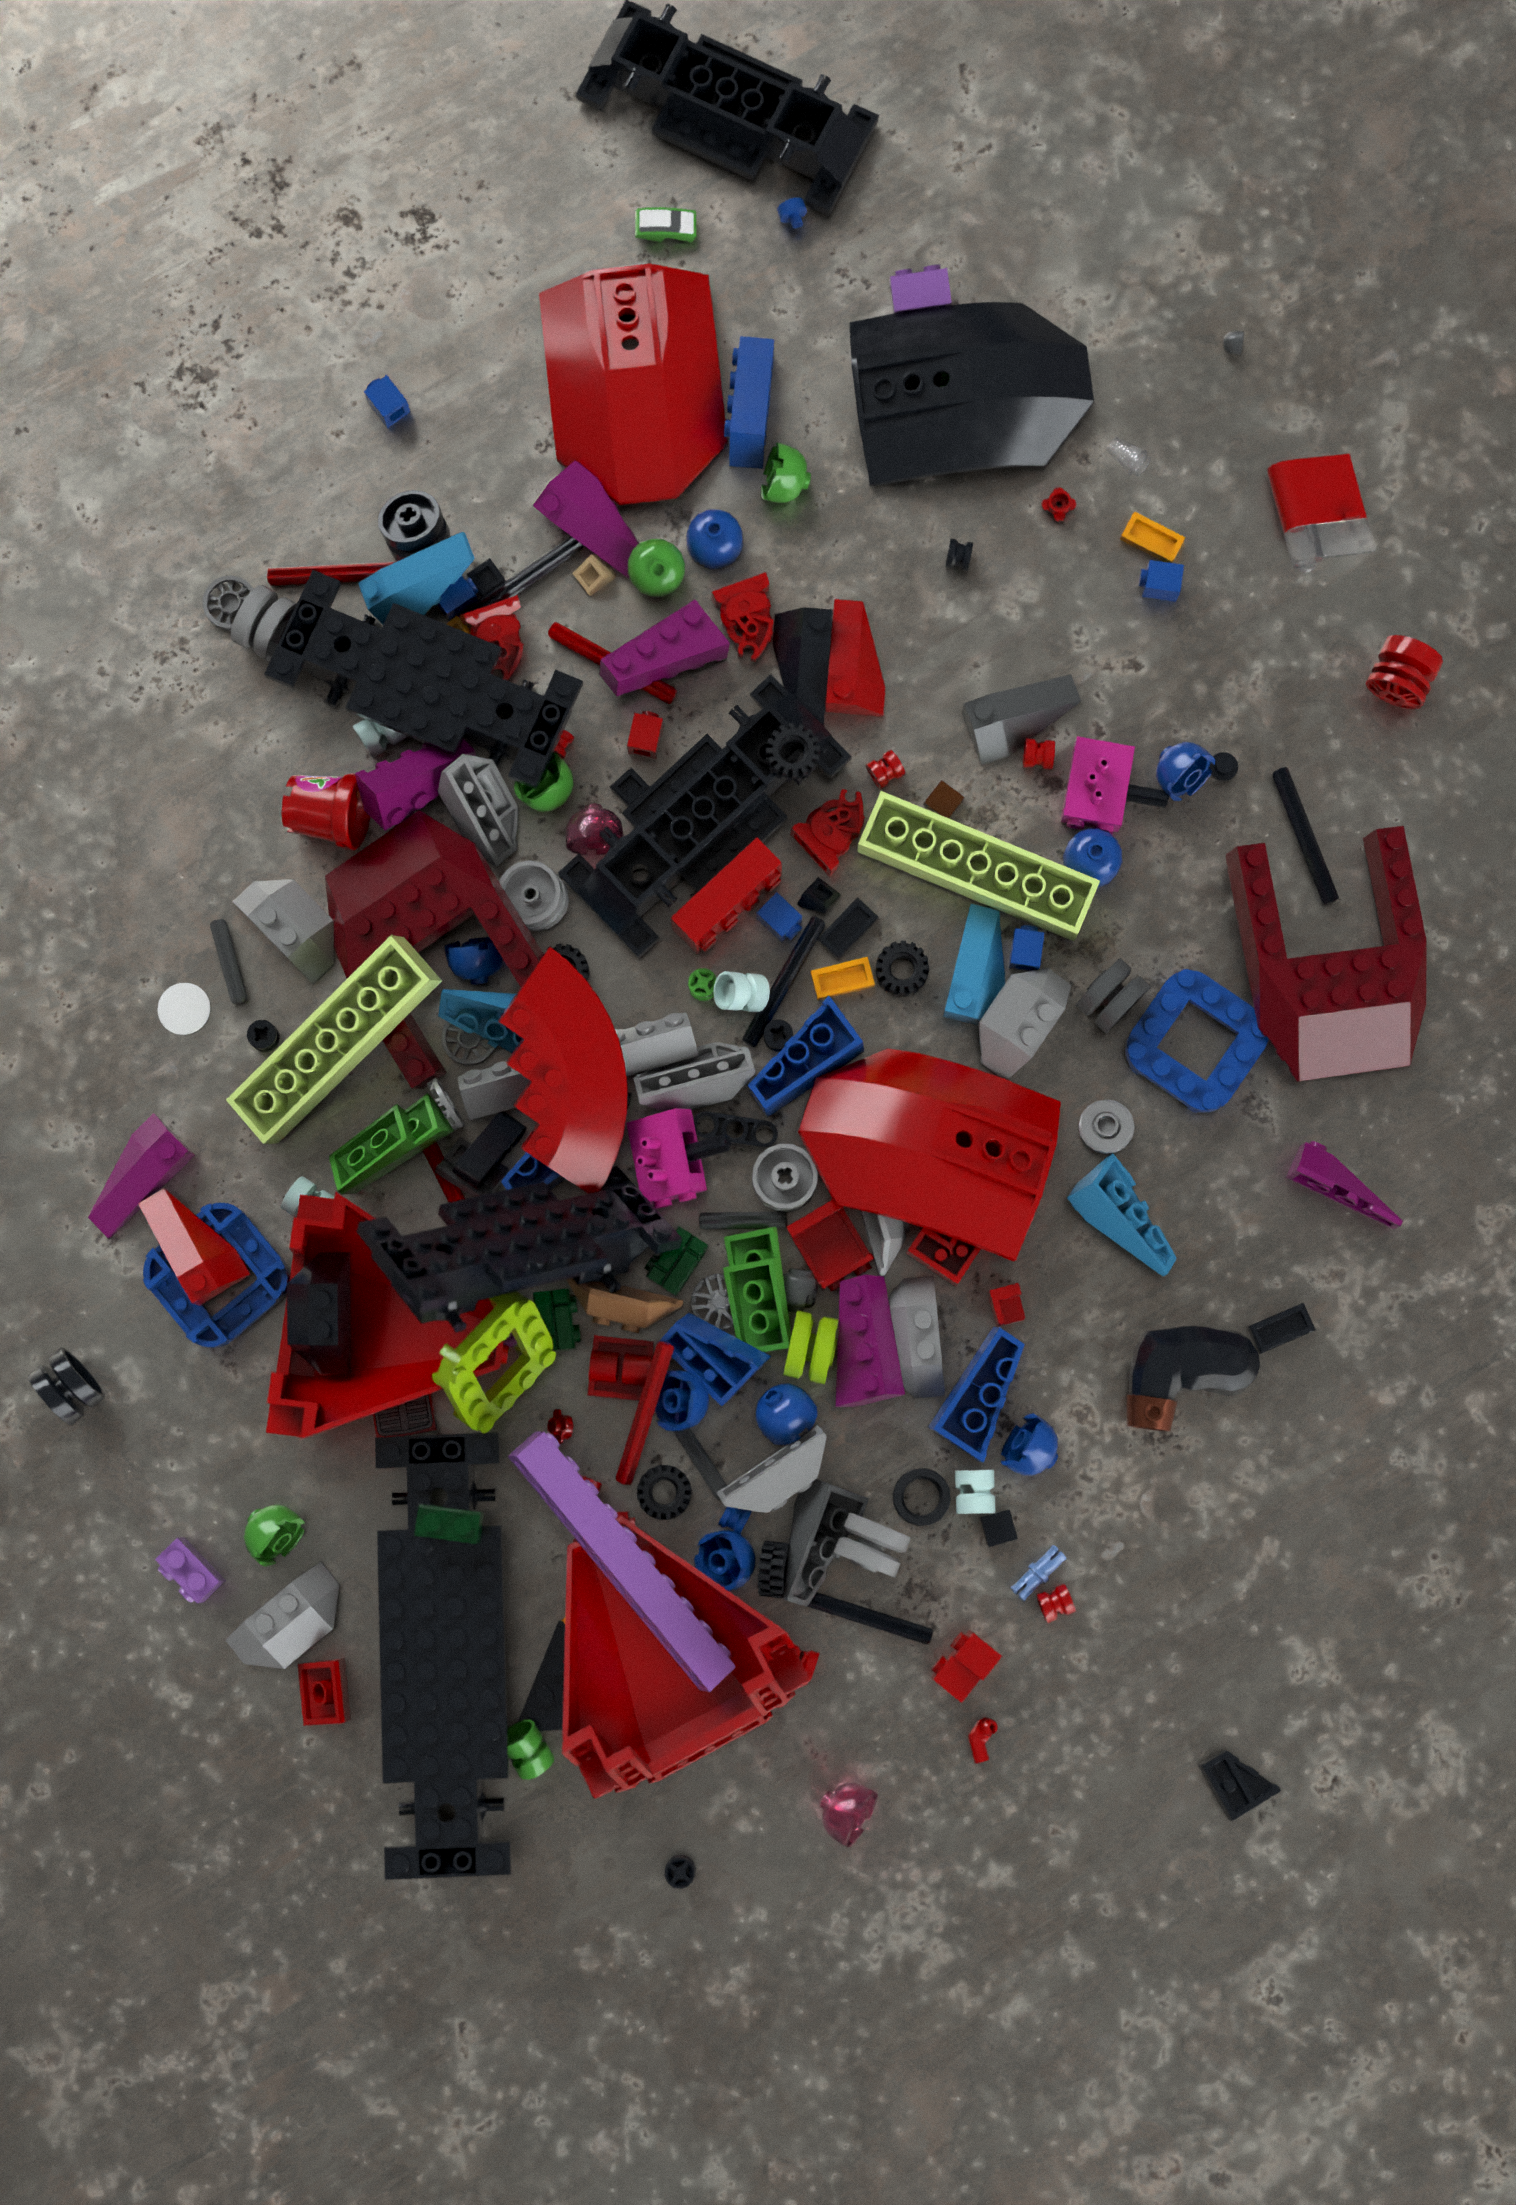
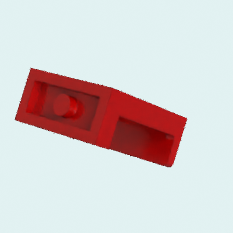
(830, 1245)

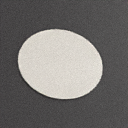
(183, 1008)

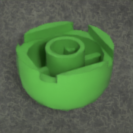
(785, 474)
(656, 567)
(552, 789)
(272, 1532)

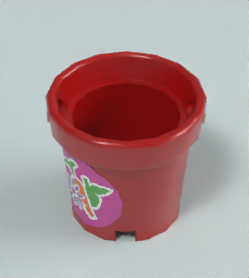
(326, 809)

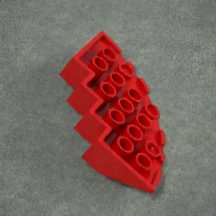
(573, 1073)

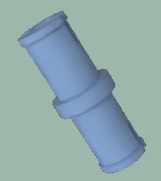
(1038, 1573)

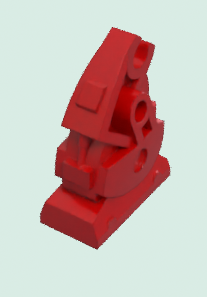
(747, 610)
(498, 626)
(829, 834)

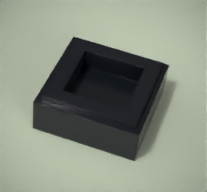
(486, 577)
(629, 787)
(998, 1528)

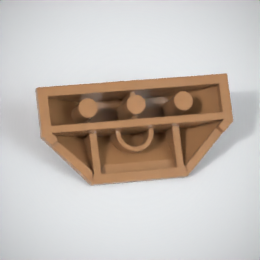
(627, 1306)

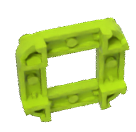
(534, 1348)

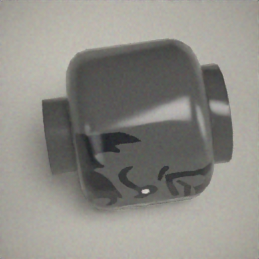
(800, 1289)

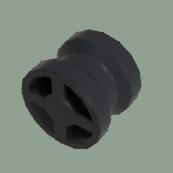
(959, 554)
(267, 1040)
(775, 1040)
(677, 1876)

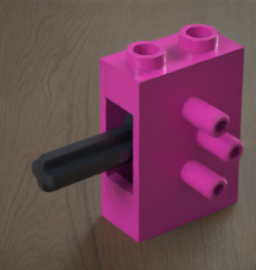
(1101, 786)
(670, 1156)

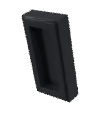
(847, 928)
(1281, 1328)

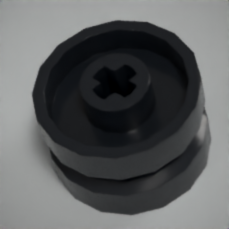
(411, 523)
(66, 1386)

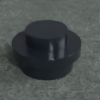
(1225, 767)

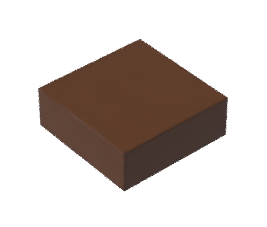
(944, 800)

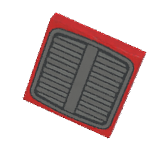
(407, 1418)

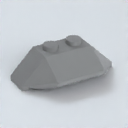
(481, 806)
(291, 924)
(1021, 1019)
(697, 1081)
(885, 1238)
(917, 1336)
(779, 1476)
(289, 1621)

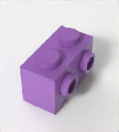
(920, 289)
(189, 1570)

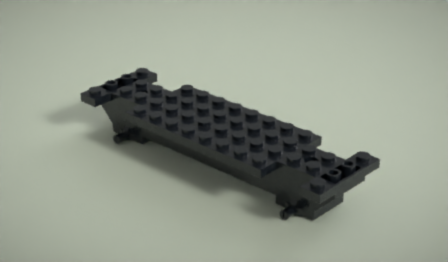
(443, 1662)

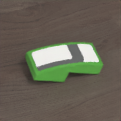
(665, 222)

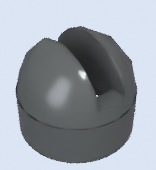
(1234, 342)

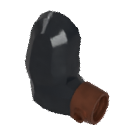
(1185, 1361)

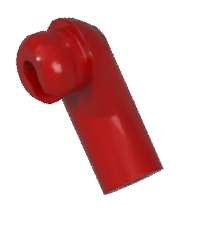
(979, 1736)

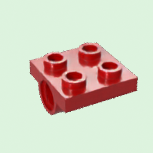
(619, 1367)

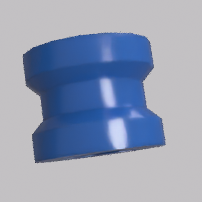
(735, 1518)

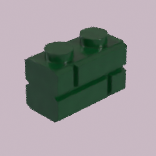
(675, 1267)
(557, 1314)
(449, 1523)

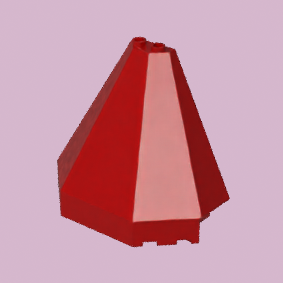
(389, 1345)
(628, 1700)

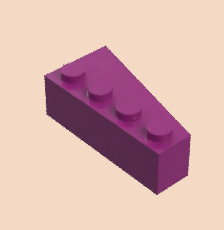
(669, 647)
(405, 784)
(866, 1344)

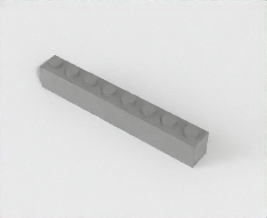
(642, 1046)

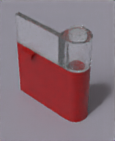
(1320, 509)

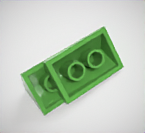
(387, 1144)
(757, 1289)

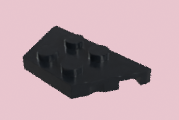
(547, 1692)

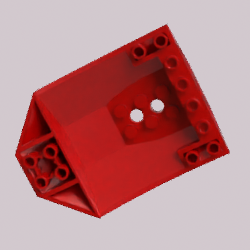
(642, 414)
(890, 1146)

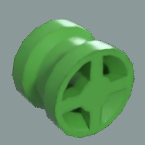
(700, 979)

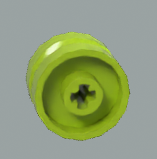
(811, 1347)

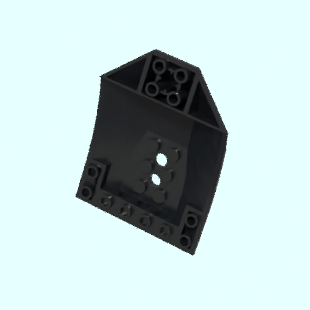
(1009, 396)

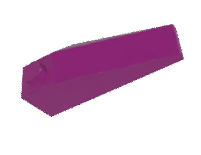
(585, 512)

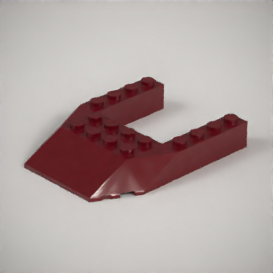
(420, 887)
(1341, 1007)

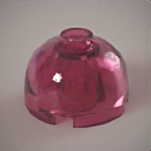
(585, 826)
(846, 1811)

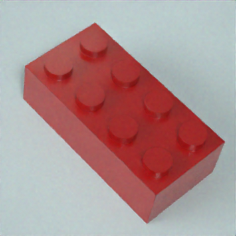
(727, 896)

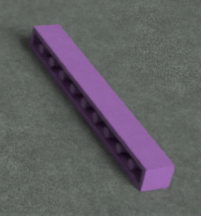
(622, 1560)

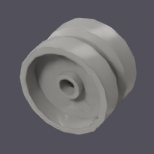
(262, 621)
(550, 899)
(784, 1160)
(871, 1546)

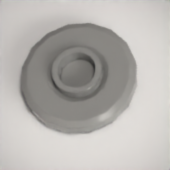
(1106, 1126)

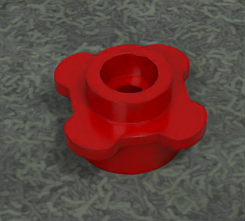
(1064, 498)
(560, 1426)

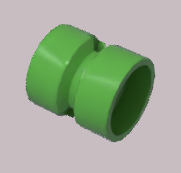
(528, 1753)

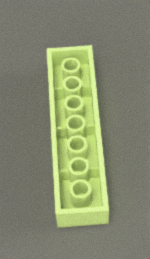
(977, 866)
(333, 1039)

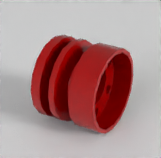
(1404, 672)

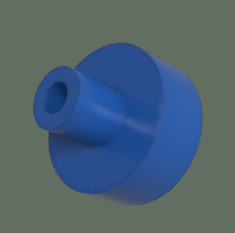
(792, 211)

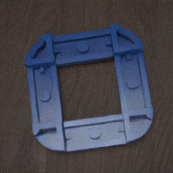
(1172, 1076)
(245, 1308)

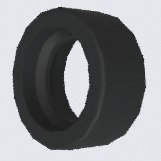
(944, 1495)

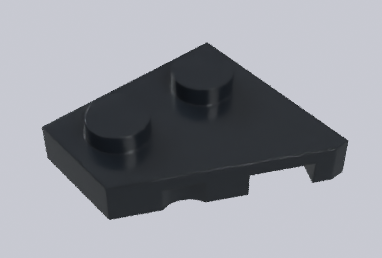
(1236, 1784)

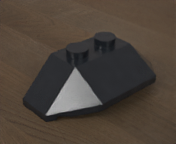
(322, 1313)

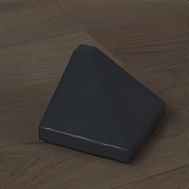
(818, 896)

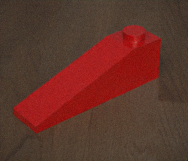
(854, 669)
(195, 1252)

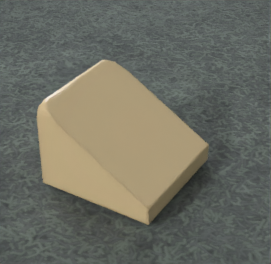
(594, 574)

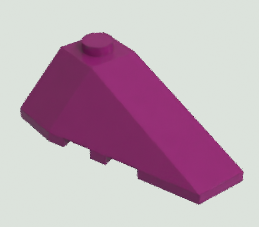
(142, 1170)
(1329, 1177)

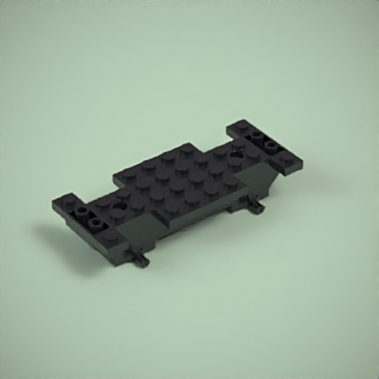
(728, 103)
(423, 680)
(697, 817)
(517, 1243)

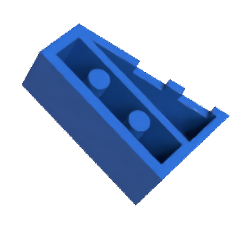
(714, 1356)

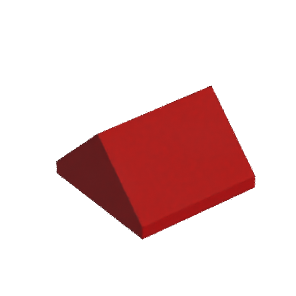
(324, 1692)

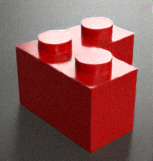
(944, 1258)
(965, 1665)

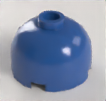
(714, 539)
(1183, 769)
(1094, 854)
(474, 959)
(681, 1401)
(785, 1413)
(1031, 1447)
(726, 1558)

